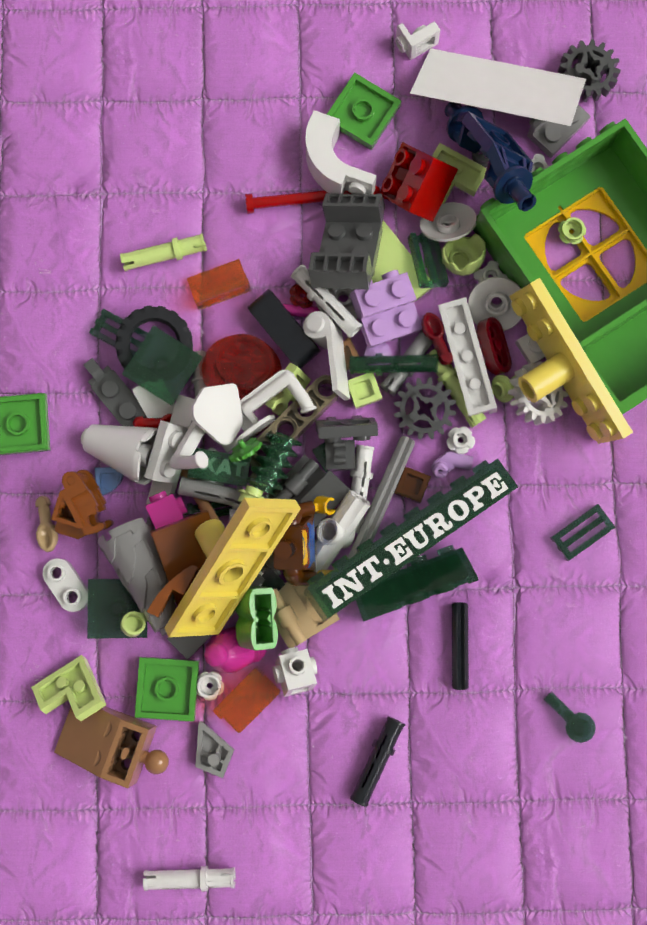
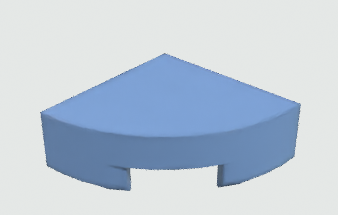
(107, 479)

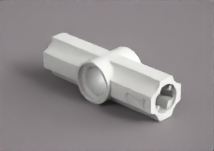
(339, 529)

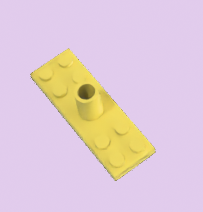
(565, 365)
(231, 565)

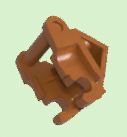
(79, 506)

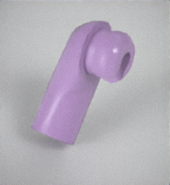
(450, 460)

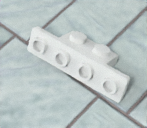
(165, 444)

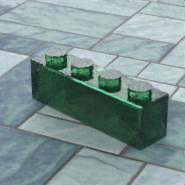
(418, 582)

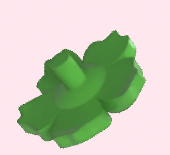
(245, 449)

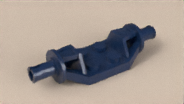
(508, 164)

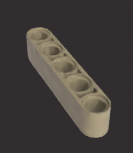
(293, 418)

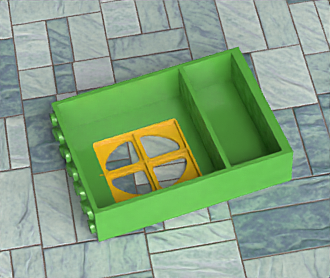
(600, 177)

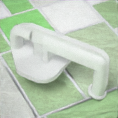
(264, 393)
(215, 413)

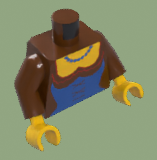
(297, 547)

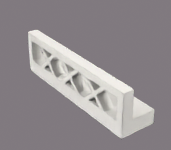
(467, 357)

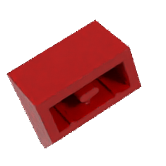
(417, 182)

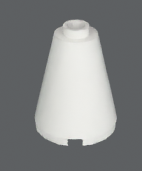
(121, 448)

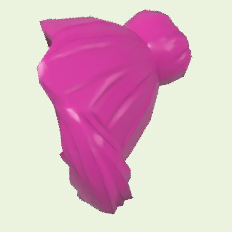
(226, 655)

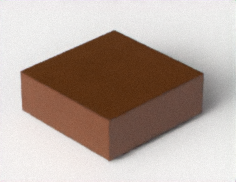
(412, 485)

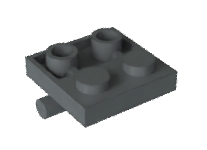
(300, 480)

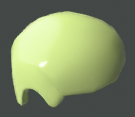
(464, 255)

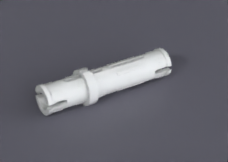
(348, 324)
(362, 474)
(189, 879)

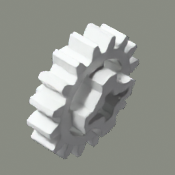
(541, 411)

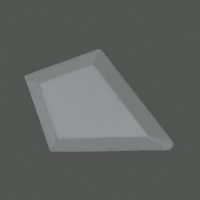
(212, 751)

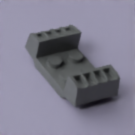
(348, 241)

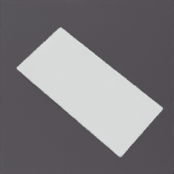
(499, 86)

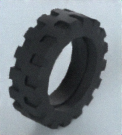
(145, 315)

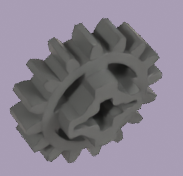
(591, 65)
(436, 400)

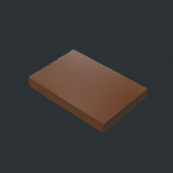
(179, 546)

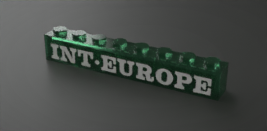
(408, 540)

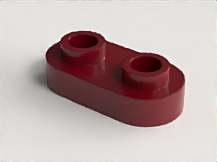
(494, 346)

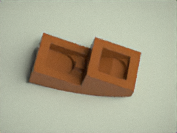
(179, 583)

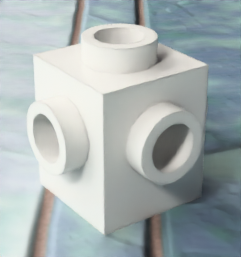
(295, 671)

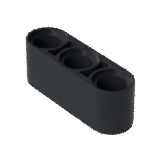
(283, 329)

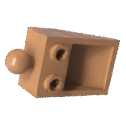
(104, 743)

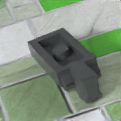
(114, 393)

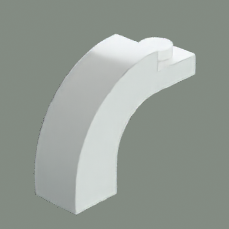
(325, 166)

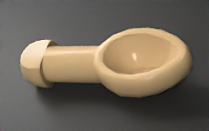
(45, 534)

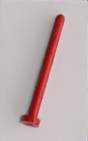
(288, 199)

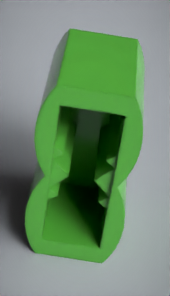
(256, 621)

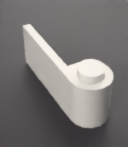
(328, 335)

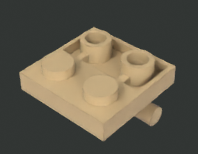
(296, 615)

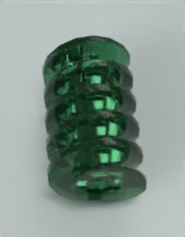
(273, 462)

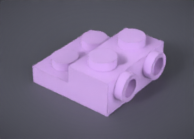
(386, 309)

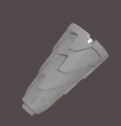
(138, 567)

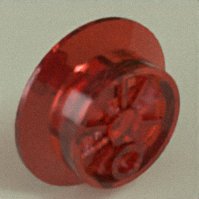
(240, 361)

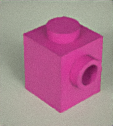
(165, 509)

